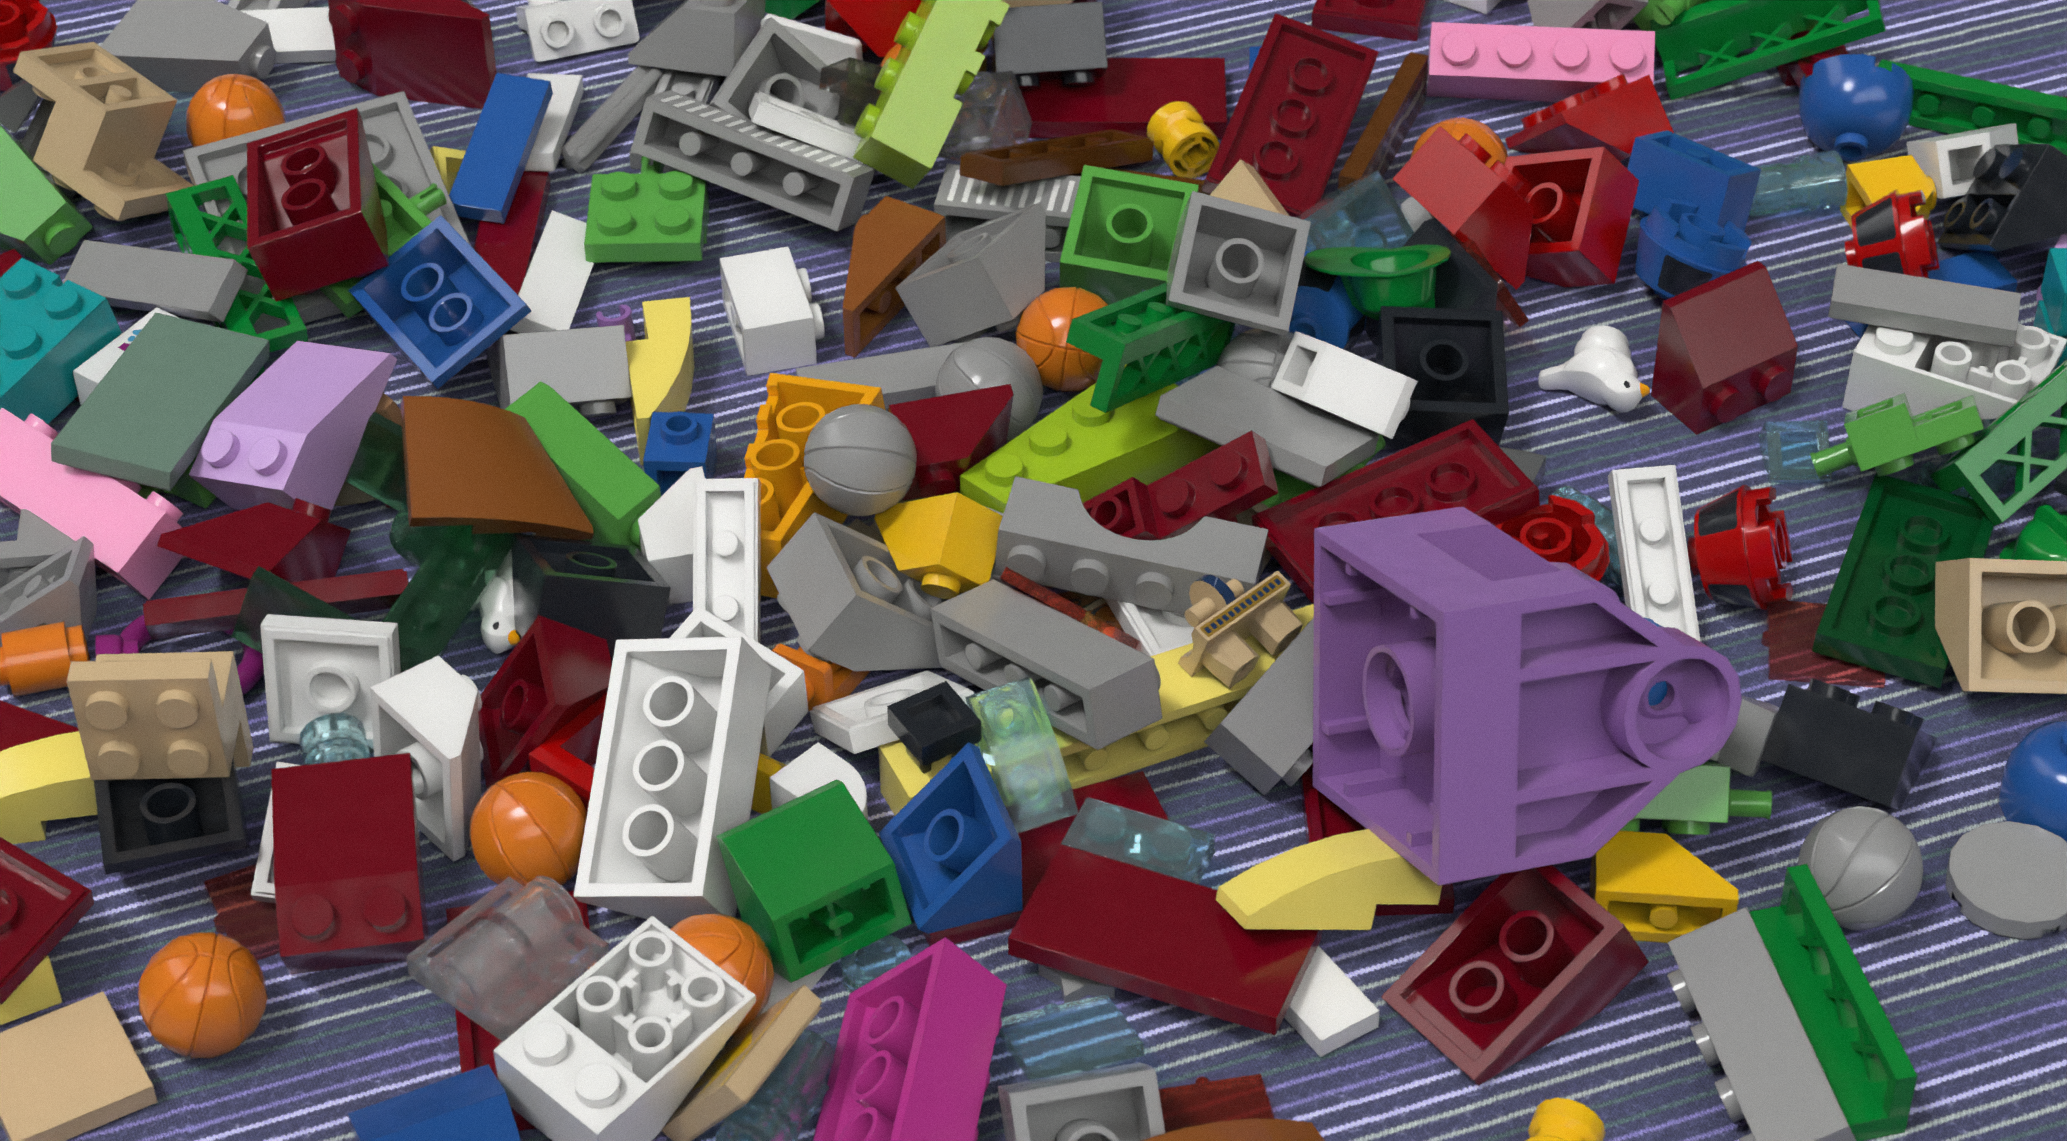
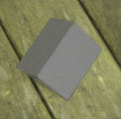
(780, 68)

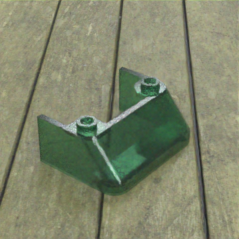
(442, 593)

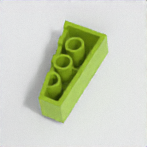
(919, 87)
(1087, 450)

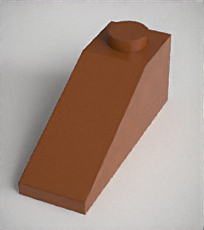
(884, 252)

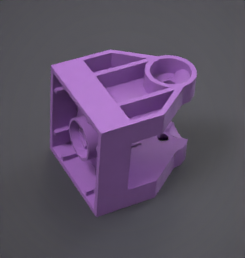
(1494, 698)

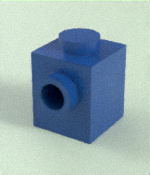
(679, 443)

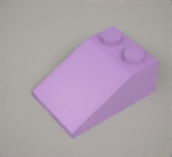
(294, 428)

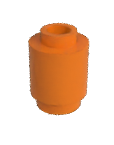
(40, 657)

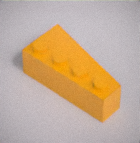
(778, 456)

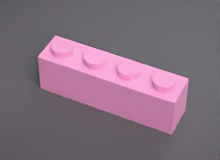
(1532, 60)
(88, 505)

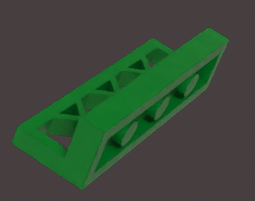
(1722, 28)
(1965, 104)
(192, 237)
(1152, 341)
(1999, 437)
(1838, 1009)

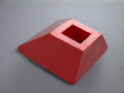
(1599, 117)

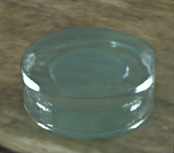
(872, 961)

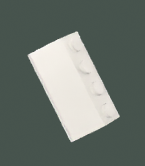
(672, 775)

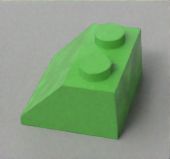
(1121, 232)

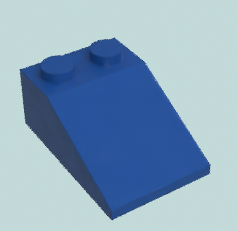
(439, 302)

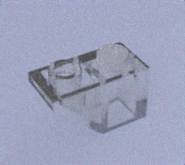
(989, 117)

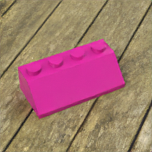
(915, 1052)

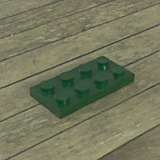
(1886, 584)

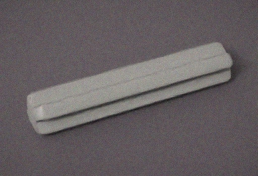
(610, 118)

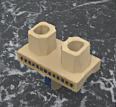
(1228, 616)

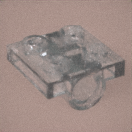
(508, 954)

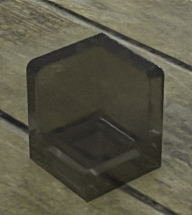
(855, 85)

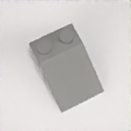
(853, 600)

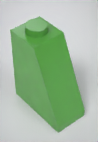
(33, 209)
(595, 470)

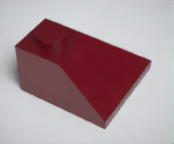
(953, 435)
(284, 541)
(537, 692)

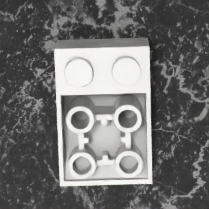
(1946, 369)
(622, 1041)

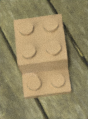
(102, 129)
(160, 715)

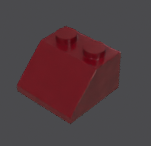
(1723, 349)

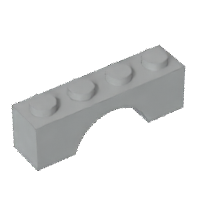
(1062, 547)

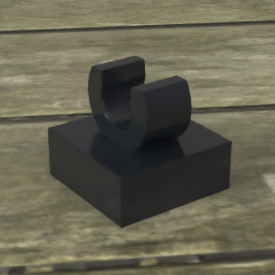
(933, 724)

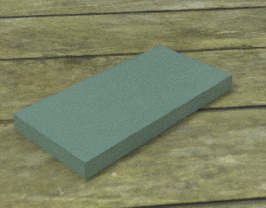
(159, 401)

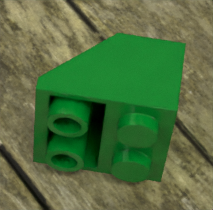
(813, 880)

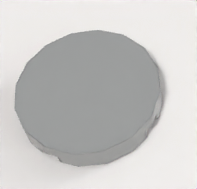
(2010, 879)

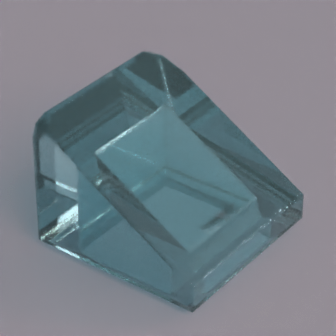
(1788, 448)

